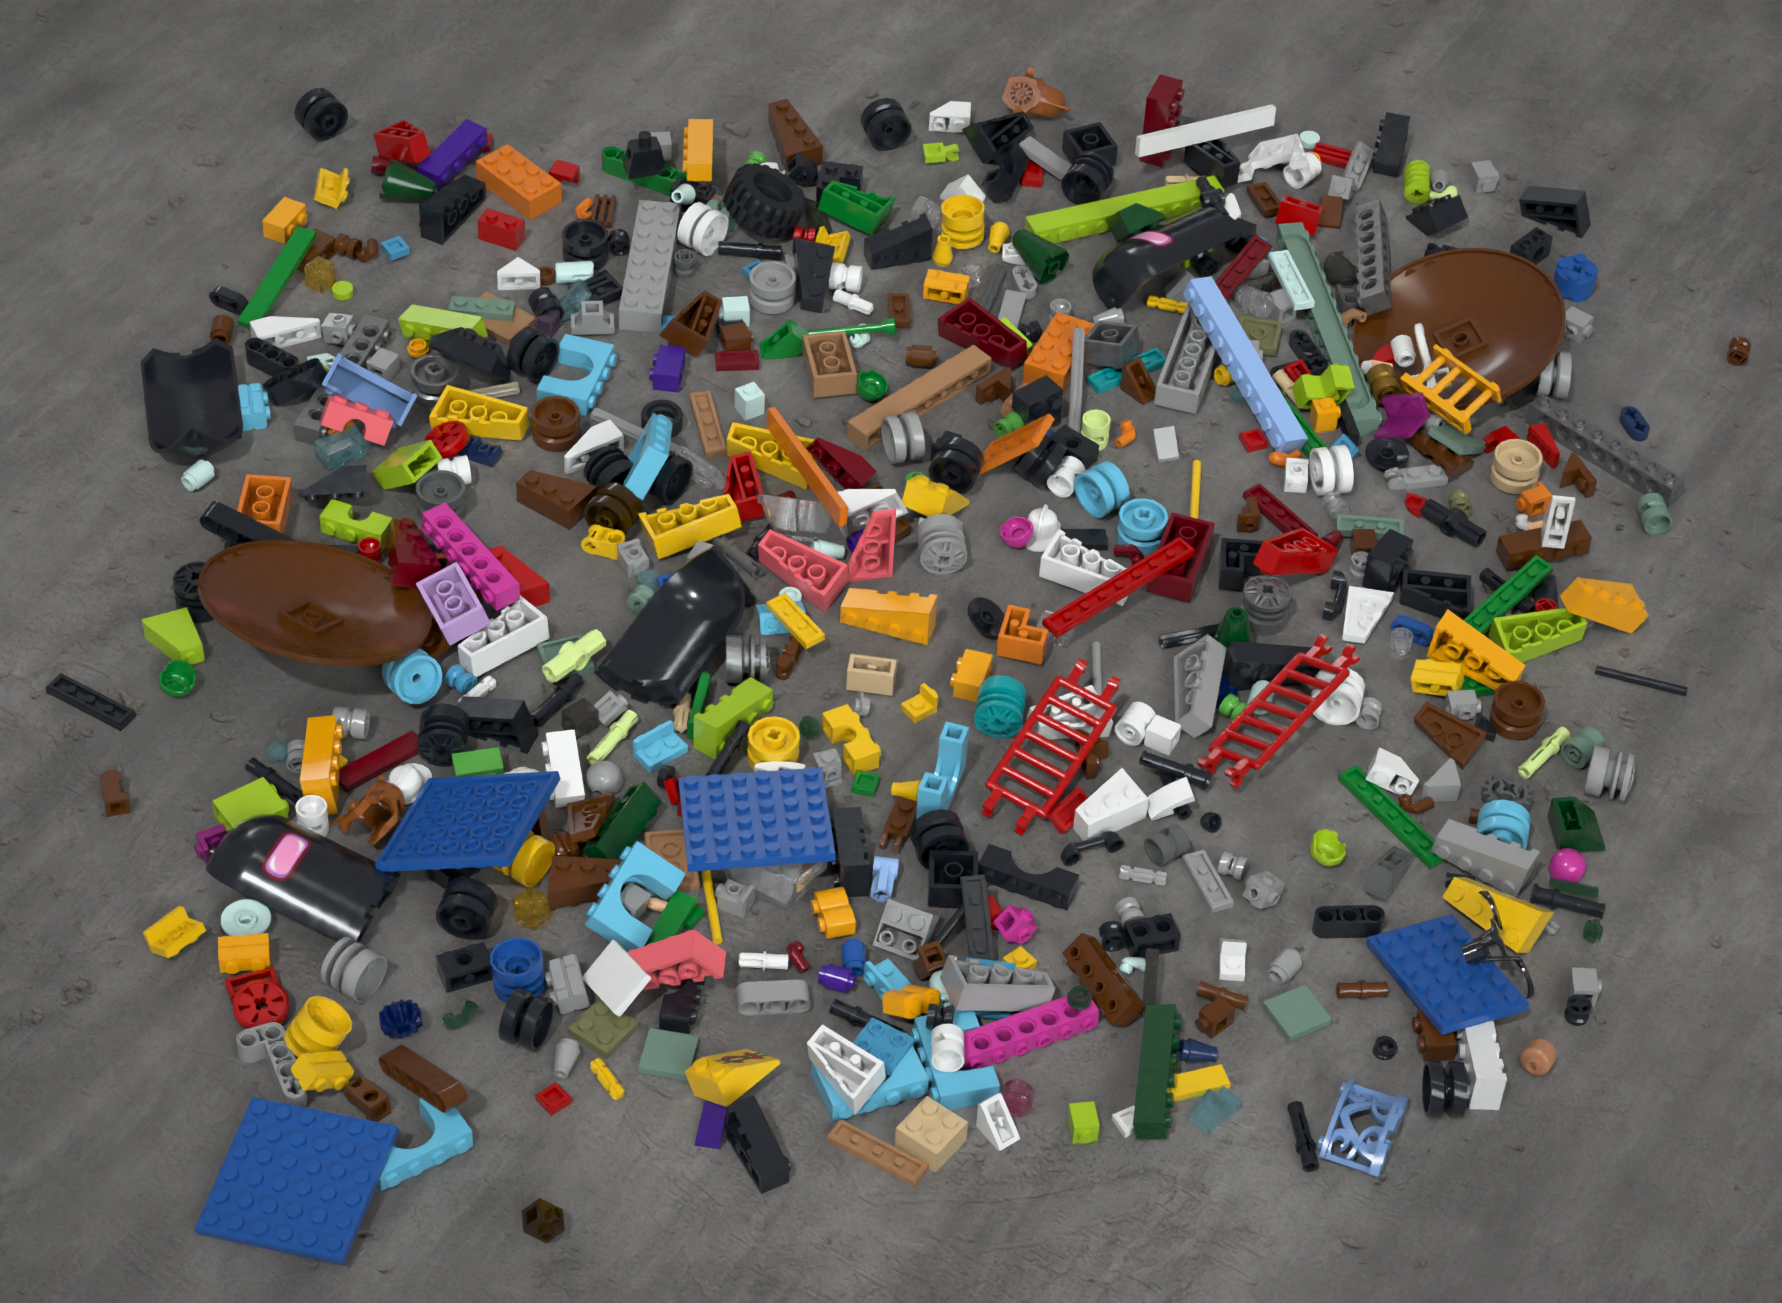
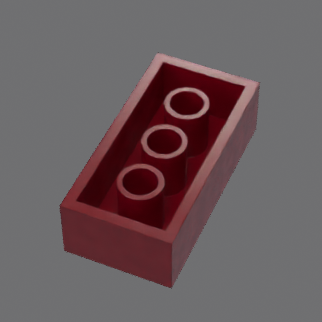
(1162, 113)
(1182, 579)

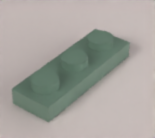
(487, 308)
(1346, 523)

